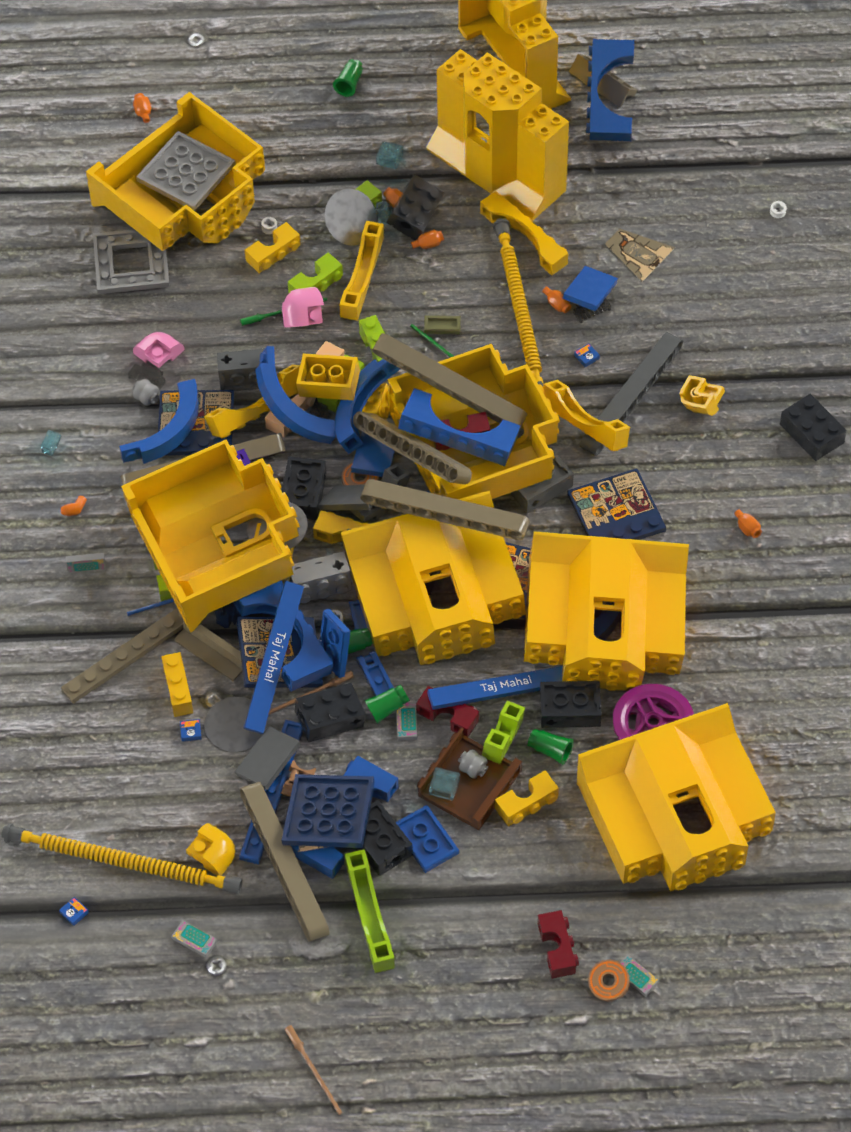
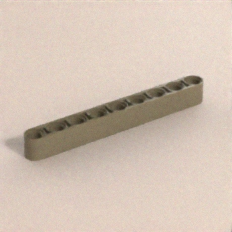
(447, 380)
(412, 448)
(254, 449)
(445, 509)
(284, 862)

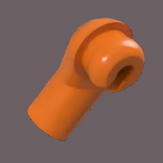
(74, 508)

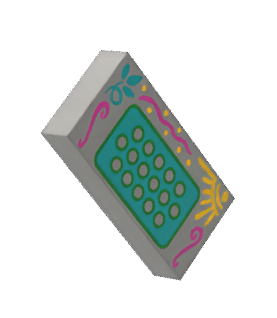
(85, 562)
(407, 722)
(194, 939)
(640, 978)

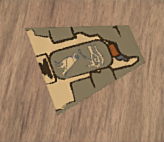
(638, 252)

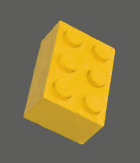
(328, 377)

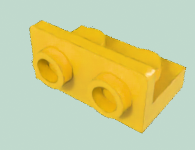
(378, 402)

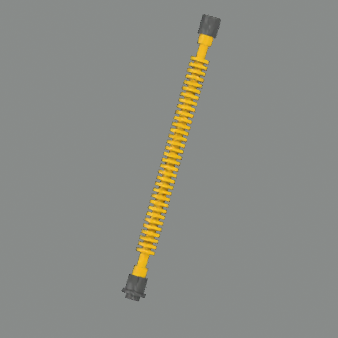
(518, 298)
(123, 859)

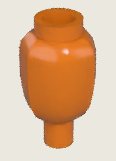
(142, 106)
(392, 196)
(428, 240)
(556, 300)
(748, 524)

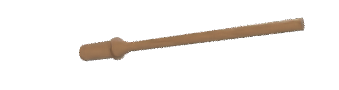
(333, 682)
(299, 1046)

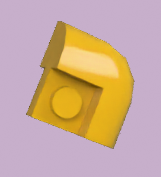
(701, 396)
(212, 849)

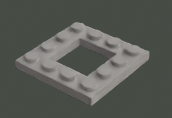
(111, 283)

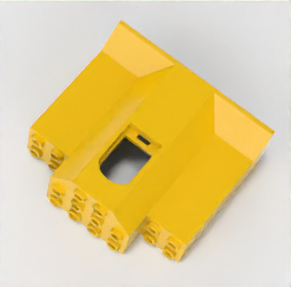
(520, 39)
(525, 140)
(163, 219)
(530, 458)
(191, 506)
(390, 571)
(575, 576)
(636, 783)

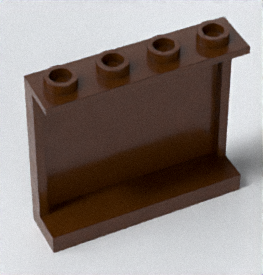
(473, 797)

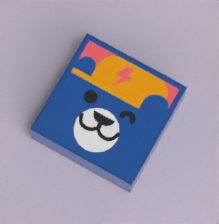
(586, 355)
(190, 730)
(74, 911)

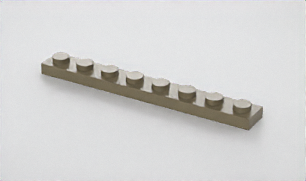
(123, 656)

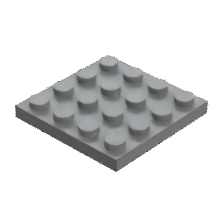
(186, 170)

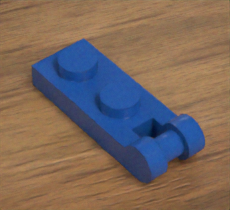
(374, 673)

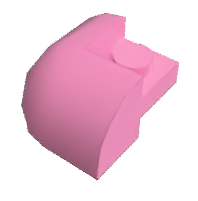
(302, 307)
(158, 348)

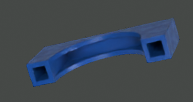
(604, 123)
(490, 445)
(312, 659)
(328, 859)

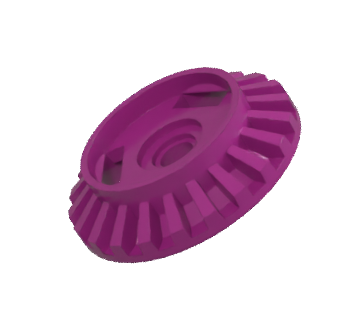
(643, 703)

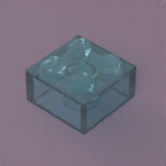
(389, 155)
(444, 783)

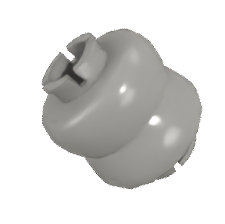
(146, 392)
(473, 764)

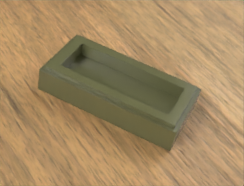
(442, 324)

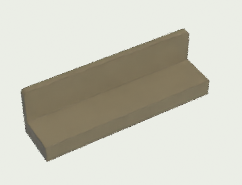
(609, 86)
(211, 650)

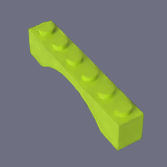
(369, 911)

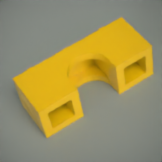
(262, 256)
(177, 684)
(514, 809)

